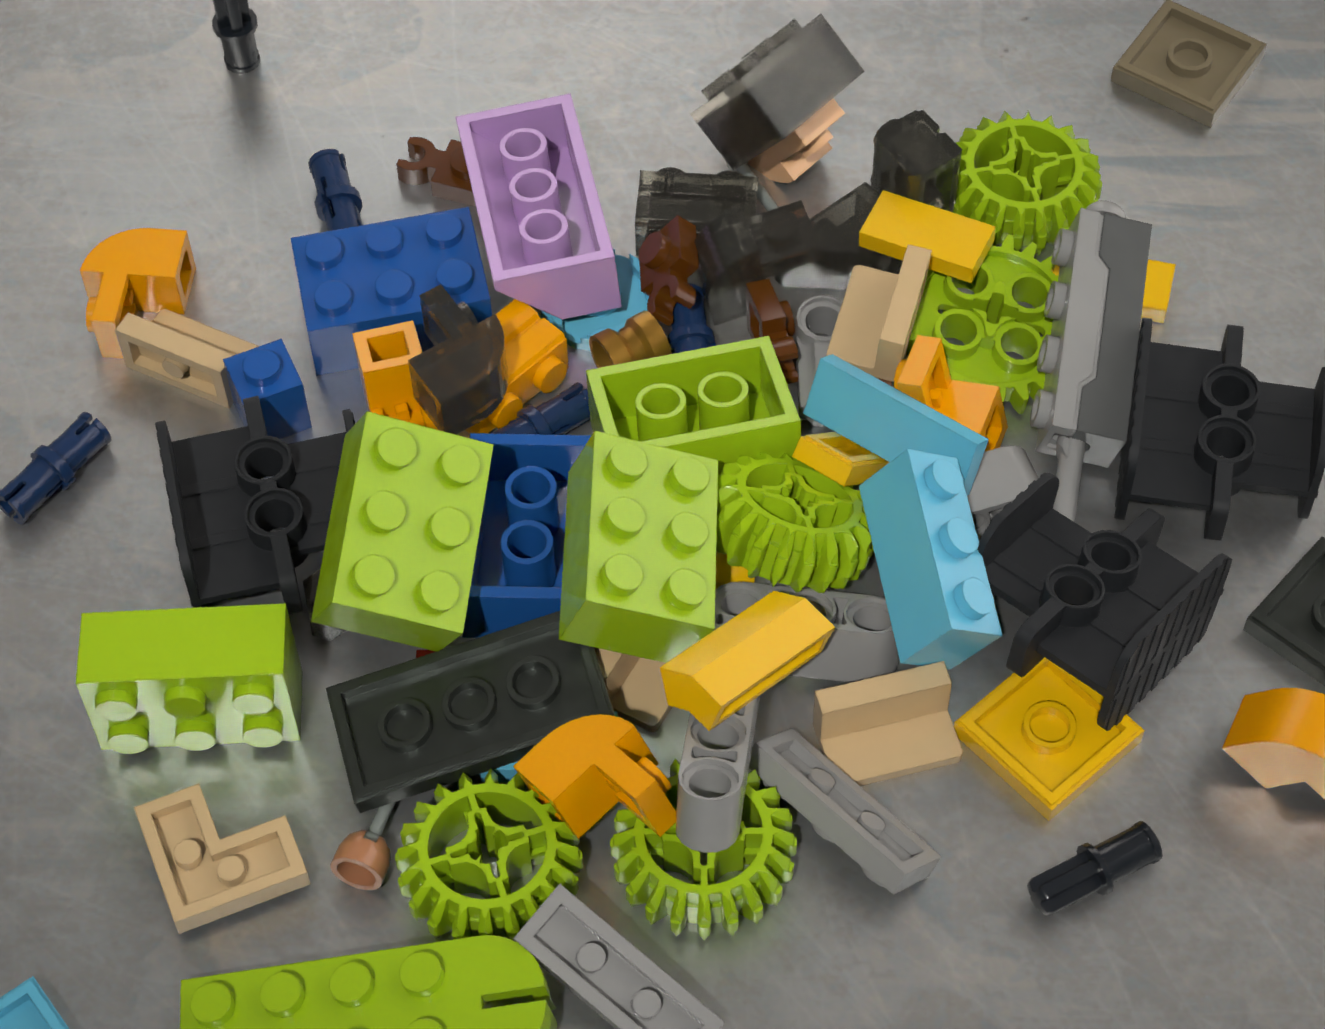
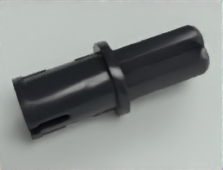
(236, 27)
(1094, 869)

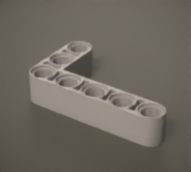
(718, 760)

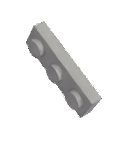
(843, 811)
(608, 969)

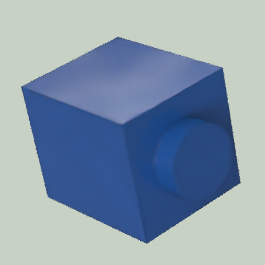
(273, 377)

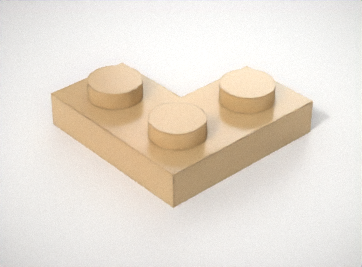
(212, 875)

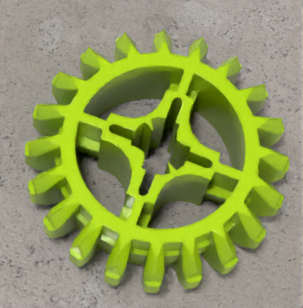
(1025, 178)
(791, 523)
(762, 845)
(438, 881)

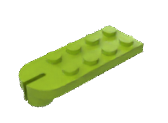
(408, 987)

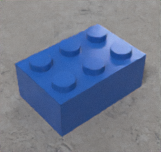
(375, 276)
(521, 531)

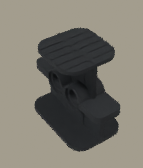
(1205, 405)
(227, 510)
(1099, 600)

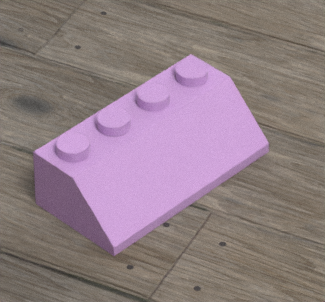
(540, 207)

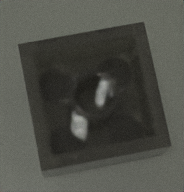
(775, 89)

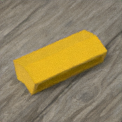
(745, 657)

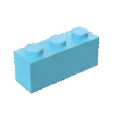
(929, 560)

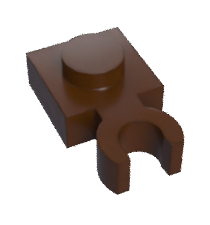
(443, 169)
(665, 264)
(774, 319)

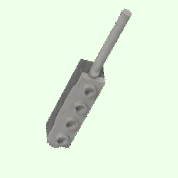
(1091, 344)

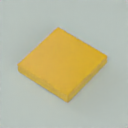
(1046, 736)

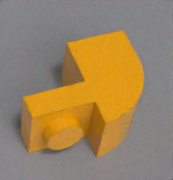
(133, 274)
(385, 371)
(928, 380)
(1280, 737)
(594, 766)

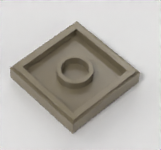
(1188, 62)

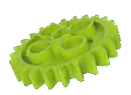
(992, 321)

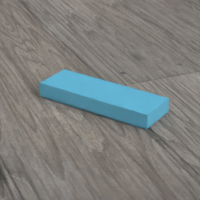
(888, 419)

